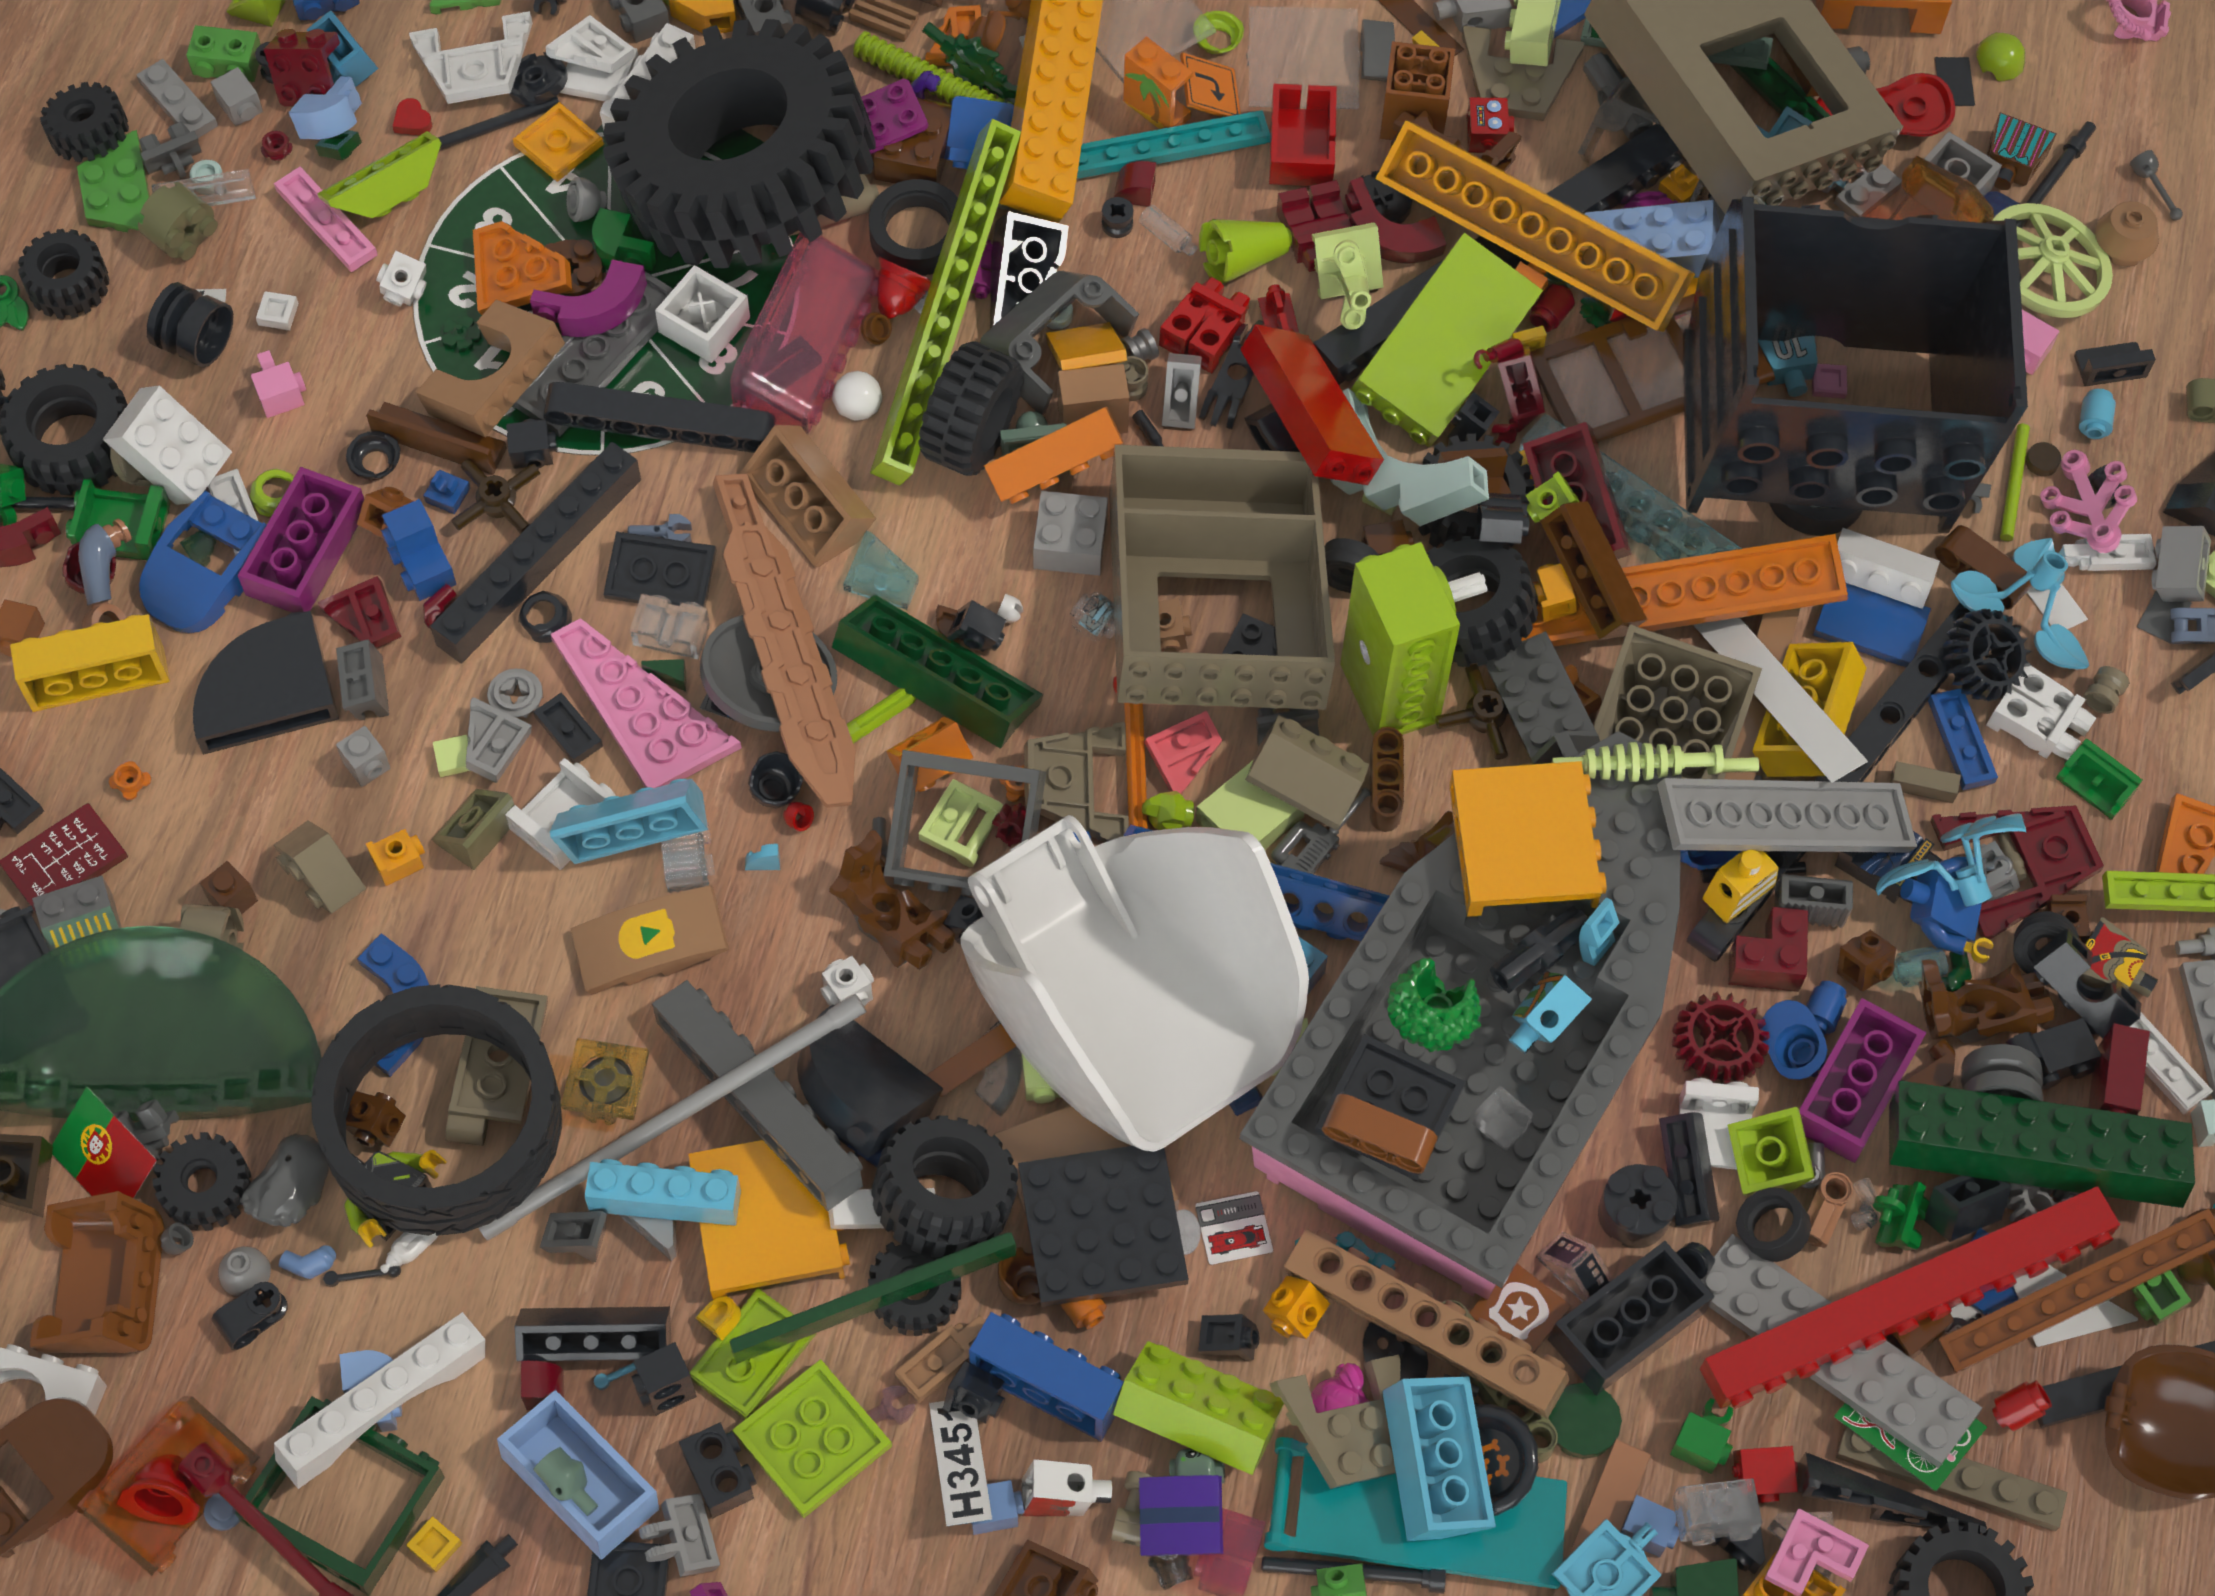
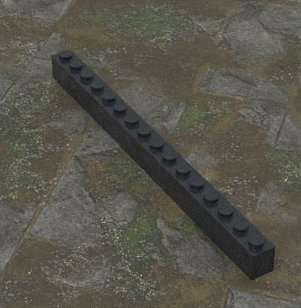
(1597, 188)

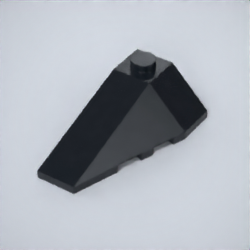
(2195, 497)

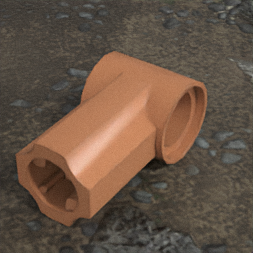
(1826, 1211)

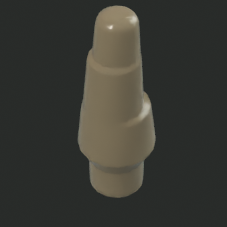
(2009, 851)

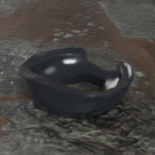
(367, 443)
(541, 632)

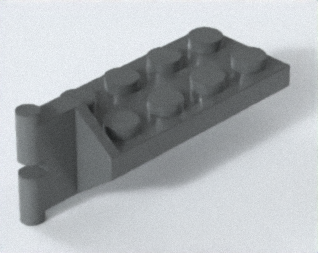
(1542, 701)

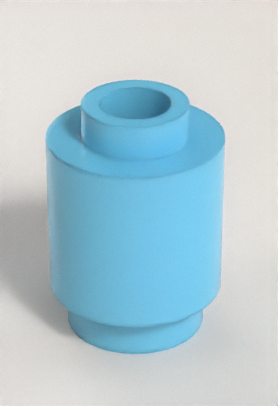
(2097, 414)

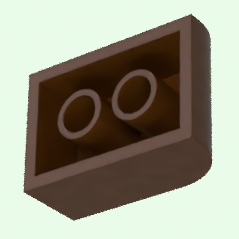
(920, 154)

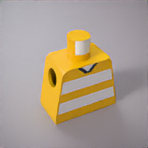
(1748, 878)

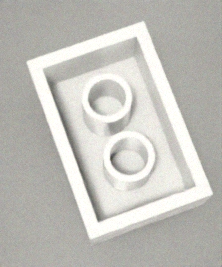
(167, 445)

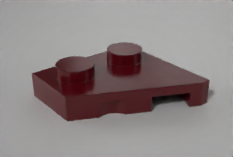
(364, 612)

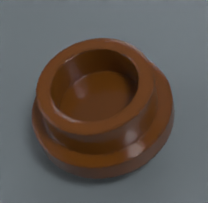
(875, 328)

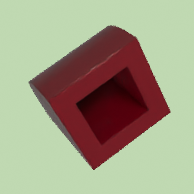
(1136, 182)
(539, 1381)

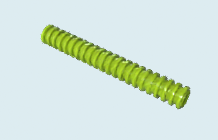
(910, 67)

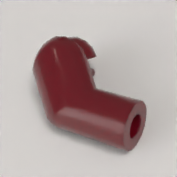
(436, 604)

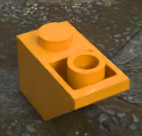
(704, 13)

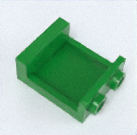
(141, 514)

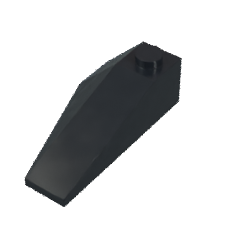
(1022, 258)

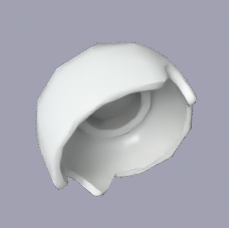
(857, 395)

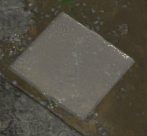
(1168, 23)
(1303, 49)

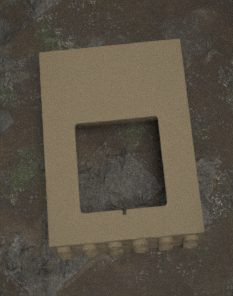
(1666, 59)
(1219, 520)

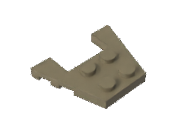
(1528, 88)
(1070, 777)
(1348, 1441)

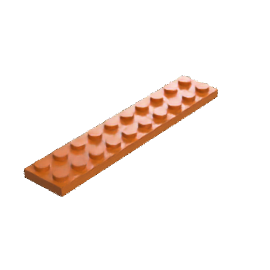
(1720, 587)

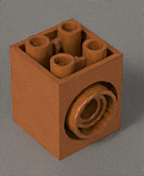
(1417, 81)

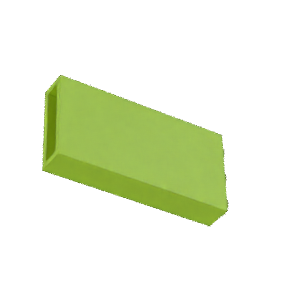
(1428, 357)

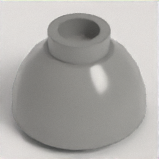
(584, 199)
(243, 1269)

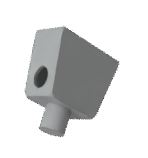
(1474, 13)

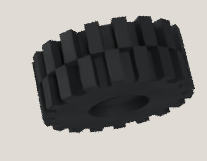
(99, 131)
(212, 1204)
(909, 1313)

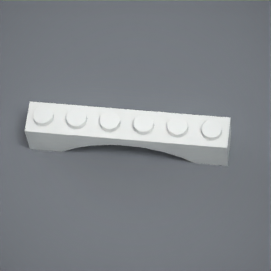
(328, 1433)

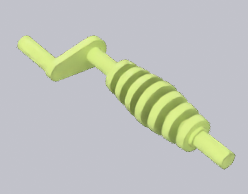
(1661, 761)

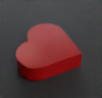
(411, 118)

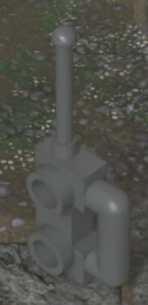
(1318, 839)

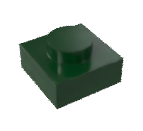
(339, 146)

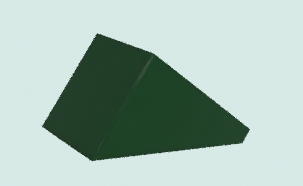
(668, 671)

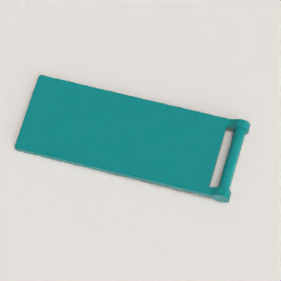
(1368, 1525)

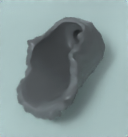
(288, 1183)

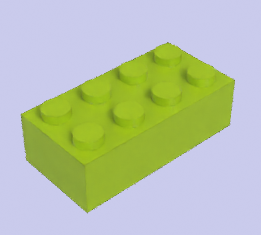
(1199, 1407)

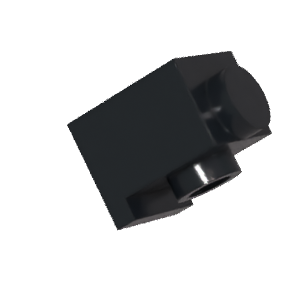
(1473, 418)
(977, 627)
(975, 1393)

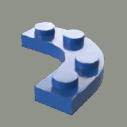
(398, 972)

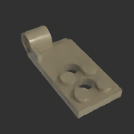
(489, 1088)

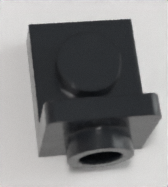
(1228, 1336)

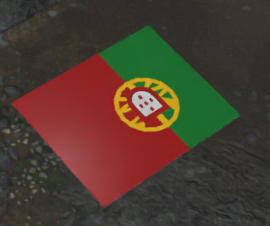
(101, 1150)

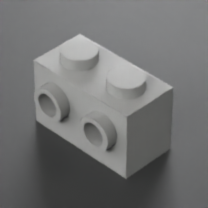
(2182, 563)

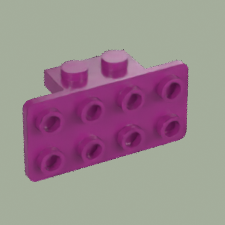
(894, 113)

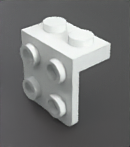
(1719, 1106)

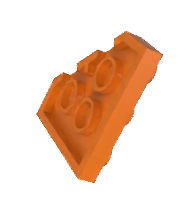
(513, 266)

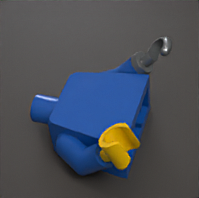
(1942, 911)

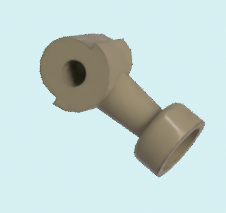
(1127, 1519)

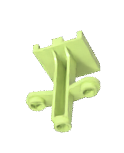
(1349, 266)

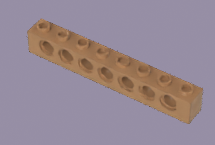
(1538, 1394)

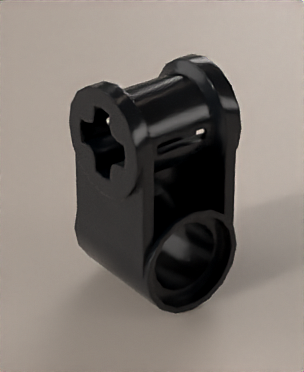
(248, 1317)

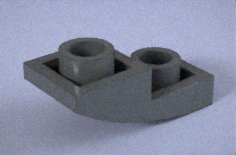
(1376, 48)

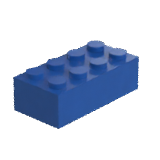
(1047, 1375)

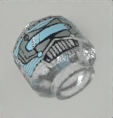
(1094, 617)

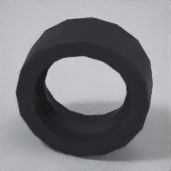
(1761, 1203)

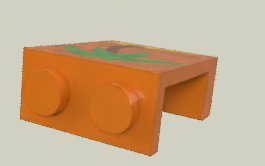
(1152, 83)

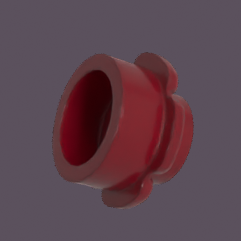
(273, 140)

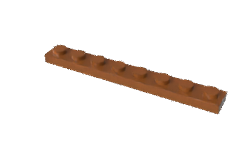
(2080, 1291)

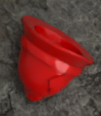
(899, 289)
(160, 1493)

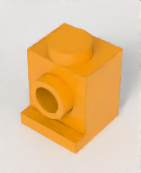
(1554, 592)
(396, 856)

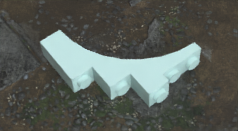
(1419, 489)

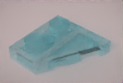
(880, 573)

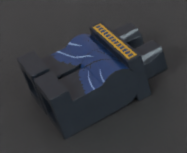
(1871, 866)

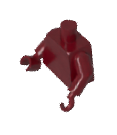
(1520, 385)

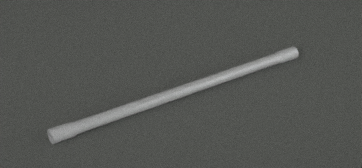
(833, 1019)

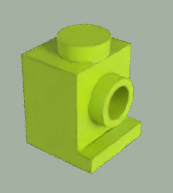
(1555, 486)

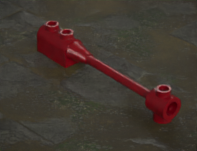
(213, 1476)

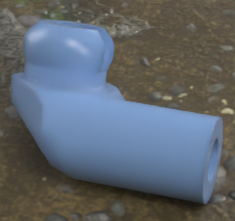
(309, 1265)

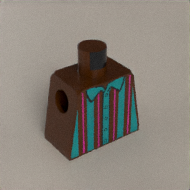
(2019, 150)

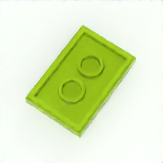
(747, 1383)

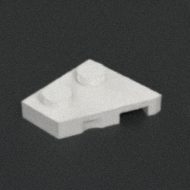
(591, 46)

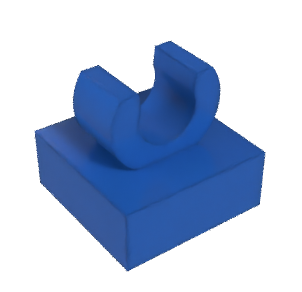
(446, 491)

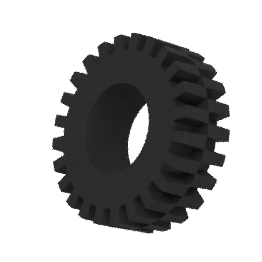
(756, 195)

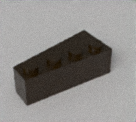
(24, 1172)

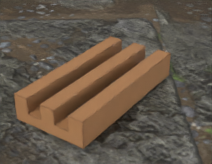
(887, 12)

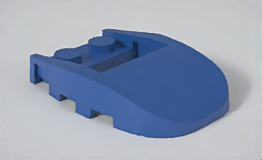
(184, 591)

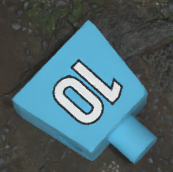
(1791, 362)

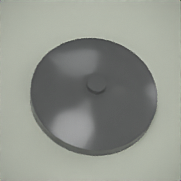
(734, 679)

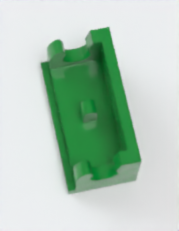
(2099, 779)

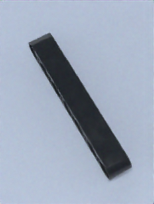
(657, 416)

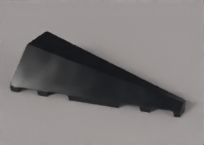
(1836, 1483)

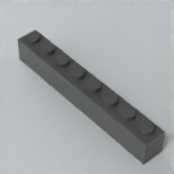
(764, 1101)

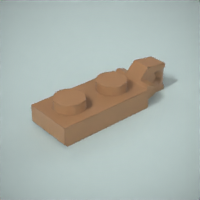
(938, 1359)

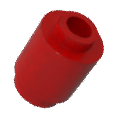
(2021, 1405)

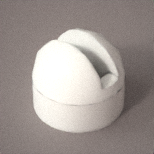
(1010, 609)

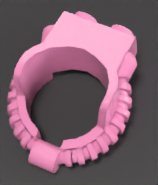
(2150, 24)

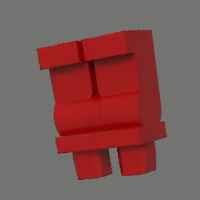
(1204, 323)

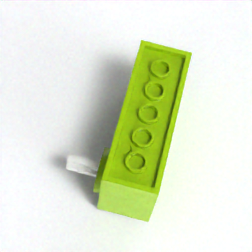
(1402, 637)

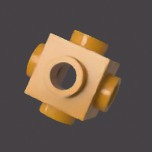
(1295, 1307)

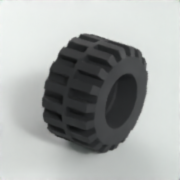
(58, 253)

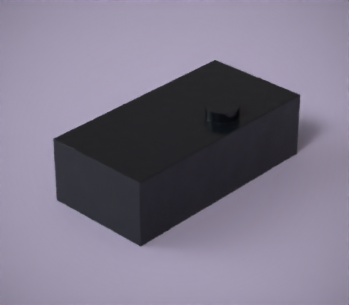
(1630, 1318)

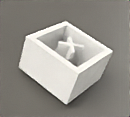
(702, 314)

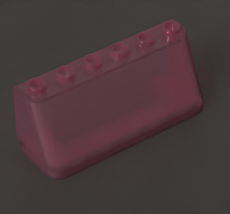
(804, 333)

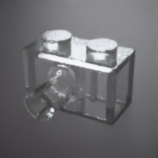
(1717, 1511)

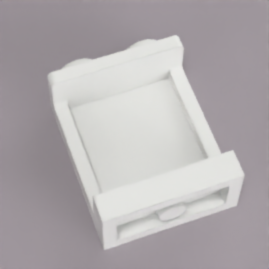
(566, 790)

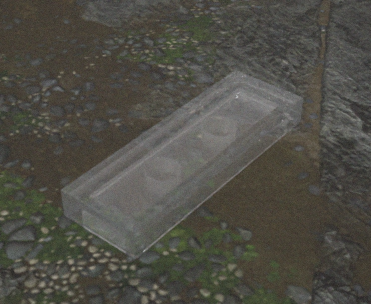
(219, 188)

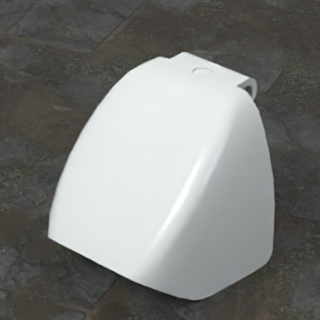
(1141, 971)

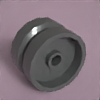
(2003, 1071)

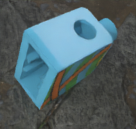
(1557, 1001)

